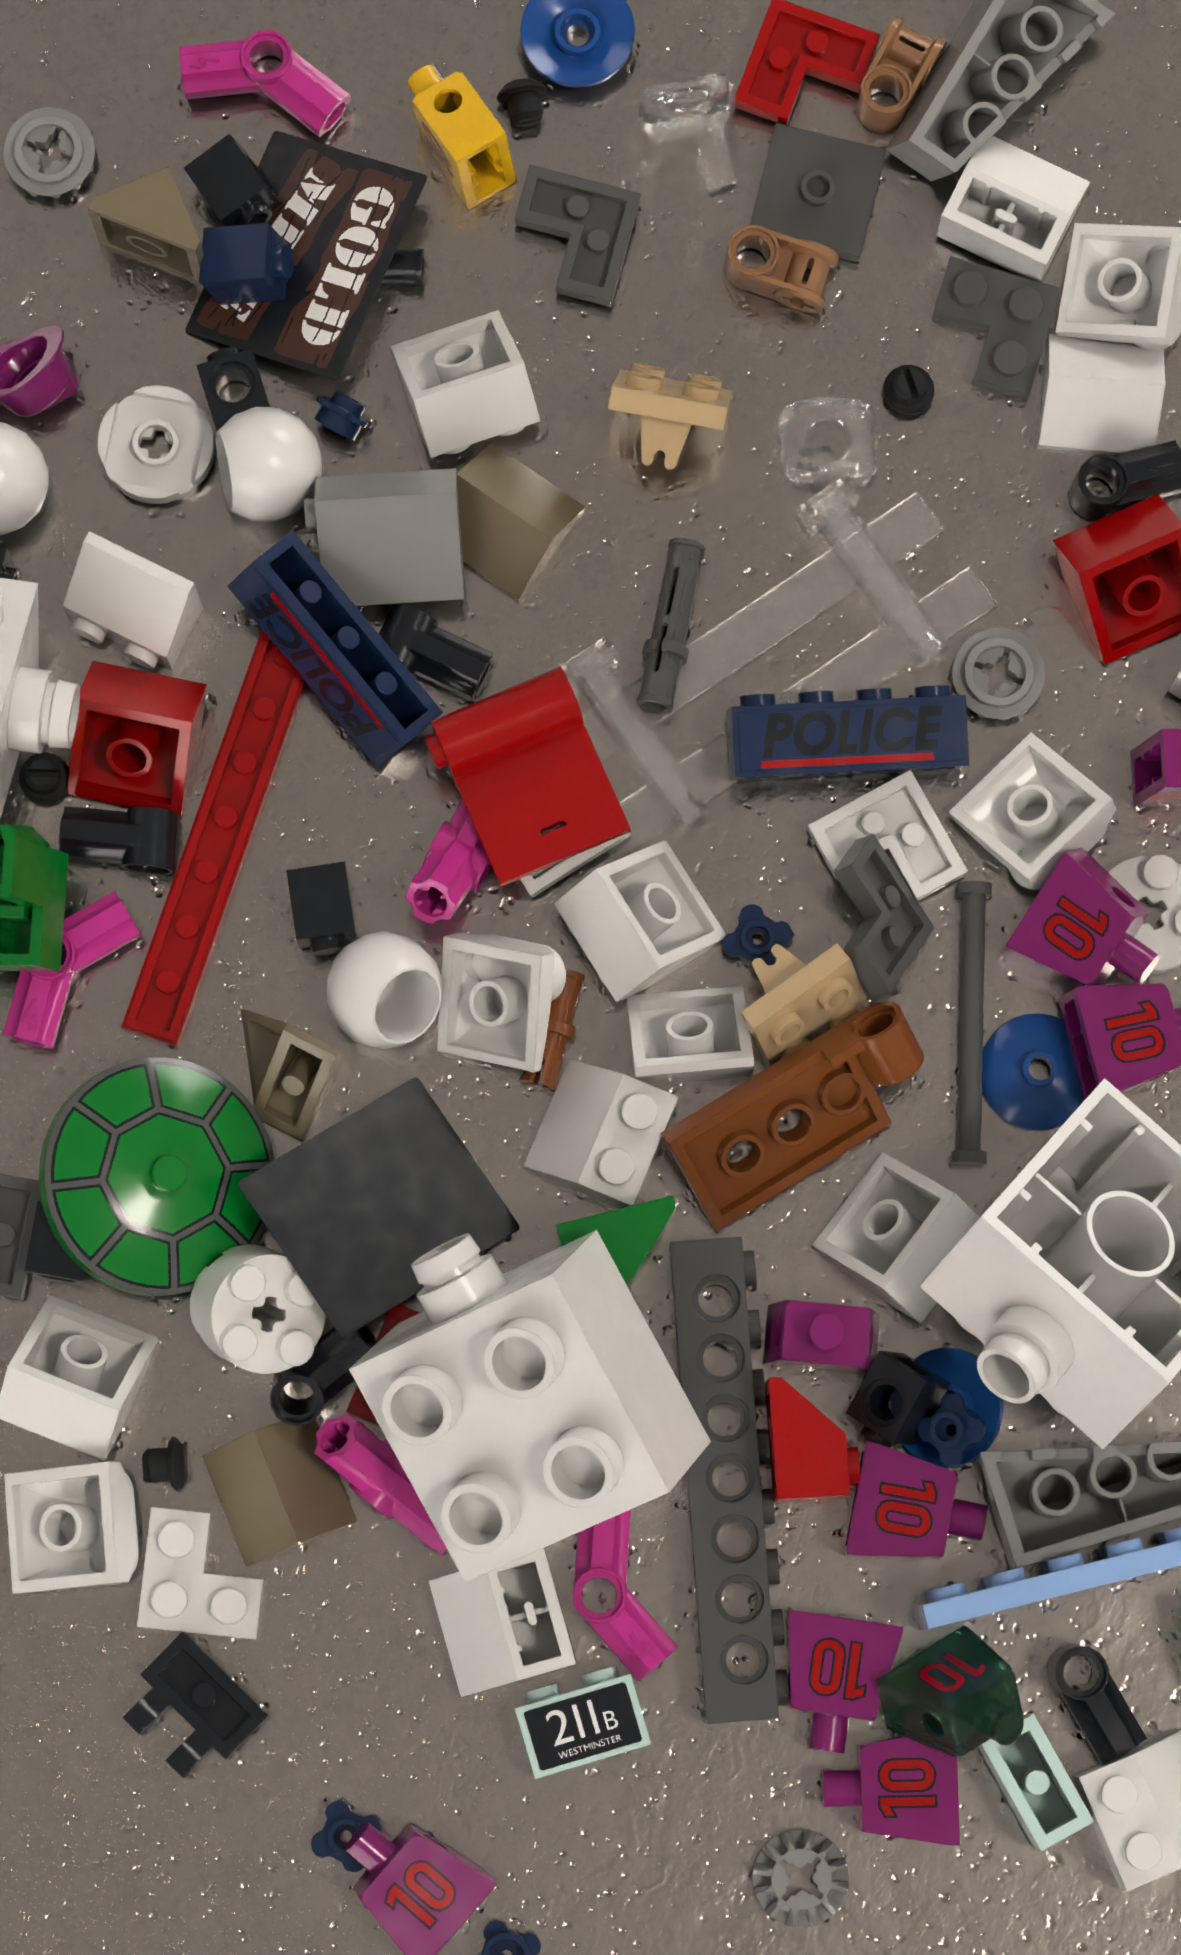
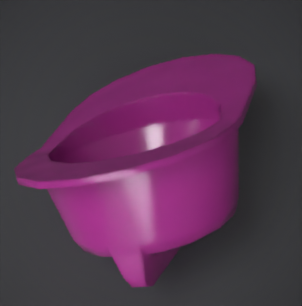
(35, 372)

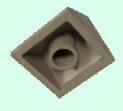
(149, 223)
(510, 520)
(277, 1490)

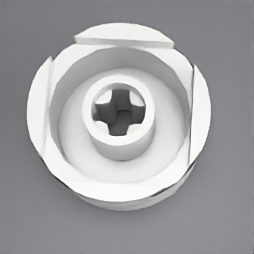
(250, 1278)

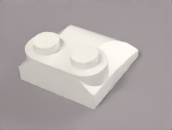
(1123, 285)
(1034, 811)
(497, 998)
(71, 1527)

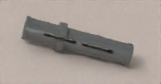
(667, 647)

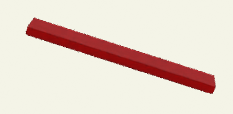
(216, 847)

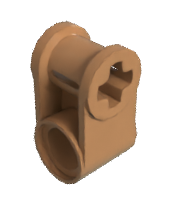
(899, 68)
(784, 267)

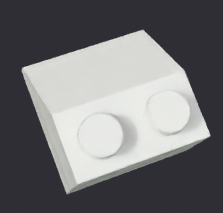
(466, 384)
(131, 603)
(639, 919)
(601, 1133)
(896, 1233)
(76, 1376)
(1137, 1810)

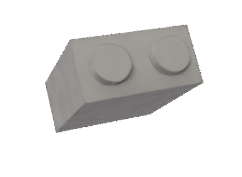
(390, 535)

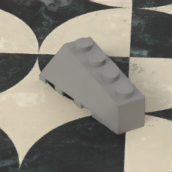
(987, 74)
(1079, 1495)

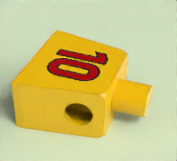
(461, 134)

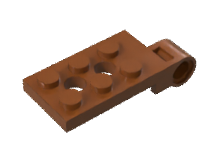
(837, 1103)

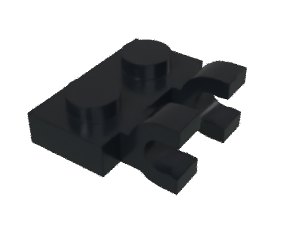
(203, 1697)

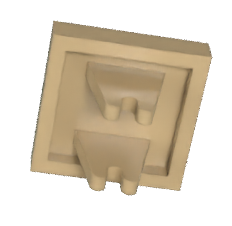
(669, 407)
(801, 1000)

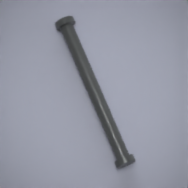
(971, 1023)

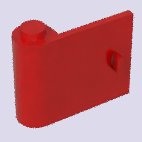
(525, 769)

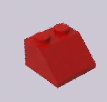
(1125, 577)
(135, 737)
(806, 1449)

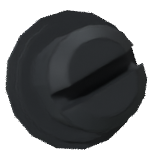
(523, 101)
(908, 389)
(44, 778)
(166, 1464)

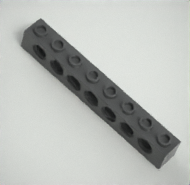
(726, 1696)

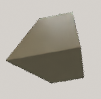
(288, 1072)

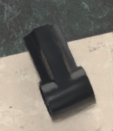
(1130, 476)
(435, 652)
(136, 839)
(324, 1372)
(1097, 1706)

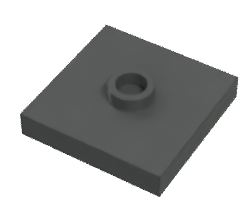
(819, 189)

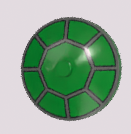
(149, 1174)

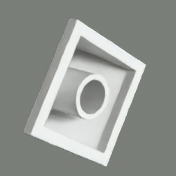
(1100, 396)
(689, 1036)

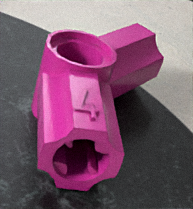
(294, 86)
(450, 869)
(42, 996)
(375, 1475)
(628, 1625)

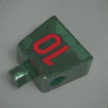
(953, 1696)

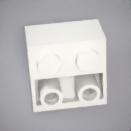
(1012, 208)
(502, 1624)

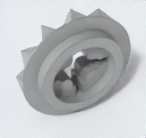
(37, 130)
(1024, 665)
(771, 1880)

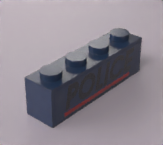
(334, 648)
(847, 736)

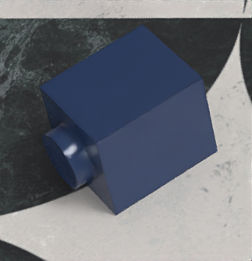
(245, 264)

